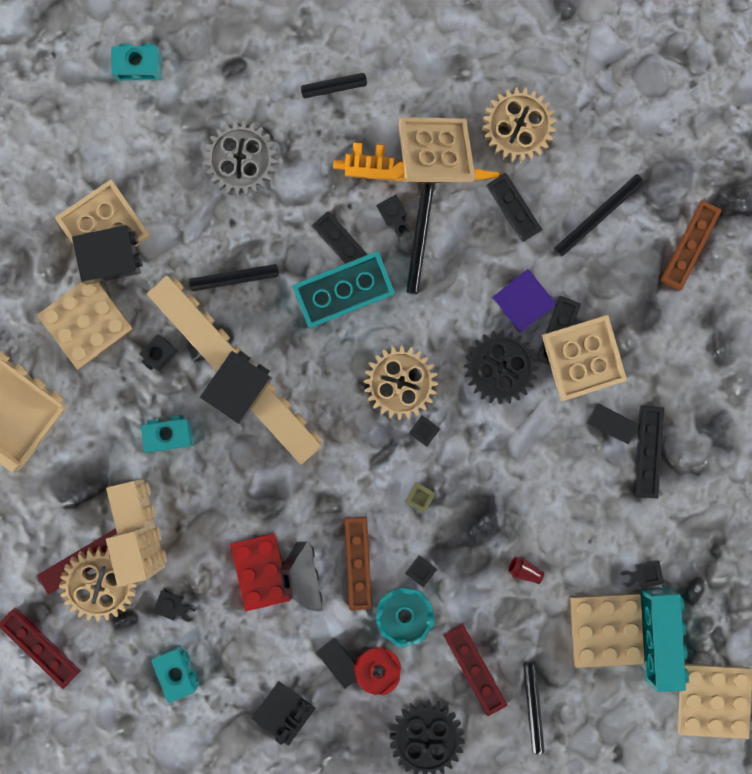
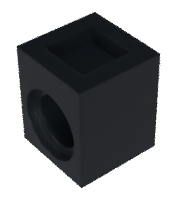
(168, 353)

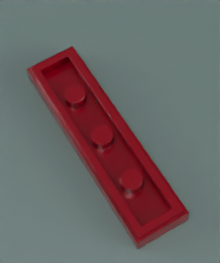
(51, 578)
(39, 648)
(475, 669)

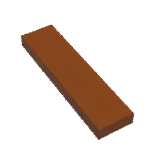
(690, 245)
(358, 563)

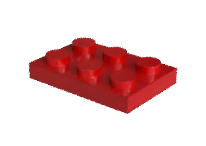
(258, 571)

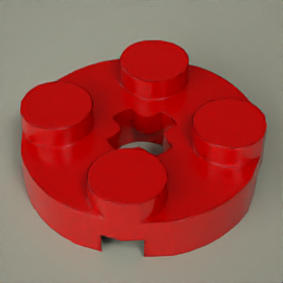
(375, 684)

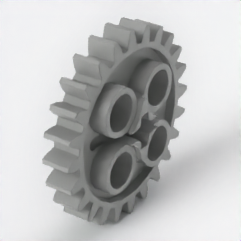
(220, 157)

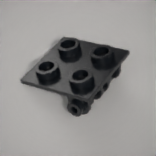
(283, 713)

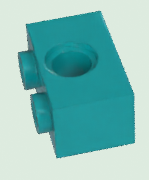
(148, 69)
(154, 440)
(174, 687)

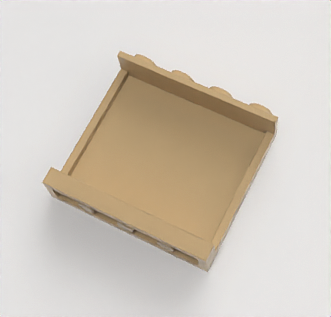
(25, 414)

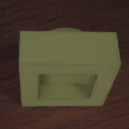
(420, 497)

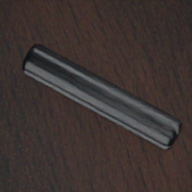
(333, 85)

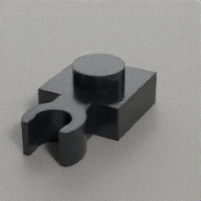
(392, 213)
(646, 574)
(170, 605)

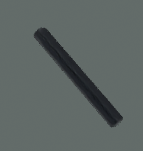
(599, 215)
(420, 238)

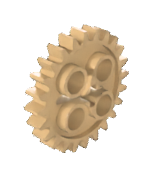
(537, 133)
(406, 362)
(76, 579)

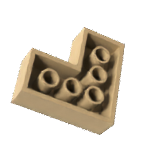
(136, 546)

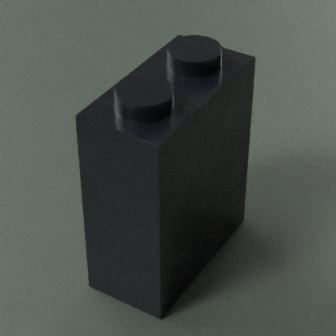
(107, 254)
(236, 386)

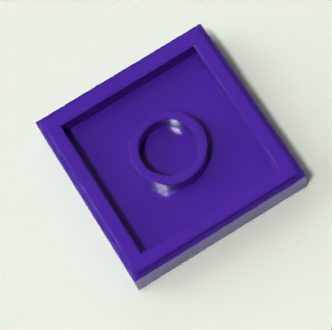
(524, 300)

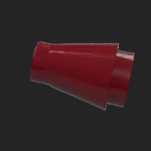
(524, 570)

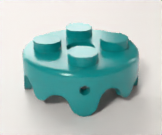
(412, 631)

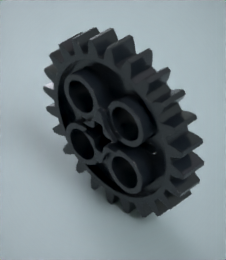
(511, 349)
(428, 717)

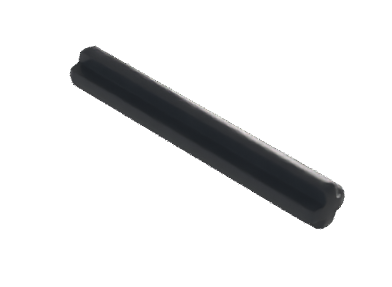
(234, 277)
(533, 707)

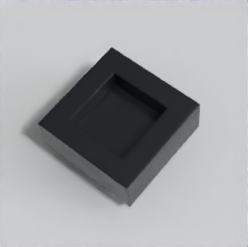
(424, 430)
(421, 571)

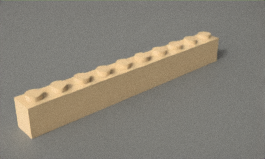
(215, 348)

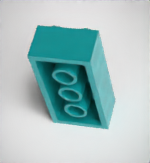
(343, 289)
(664, 639)

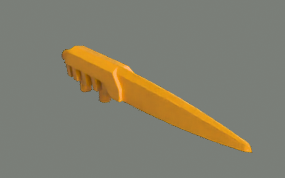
(384, 167)

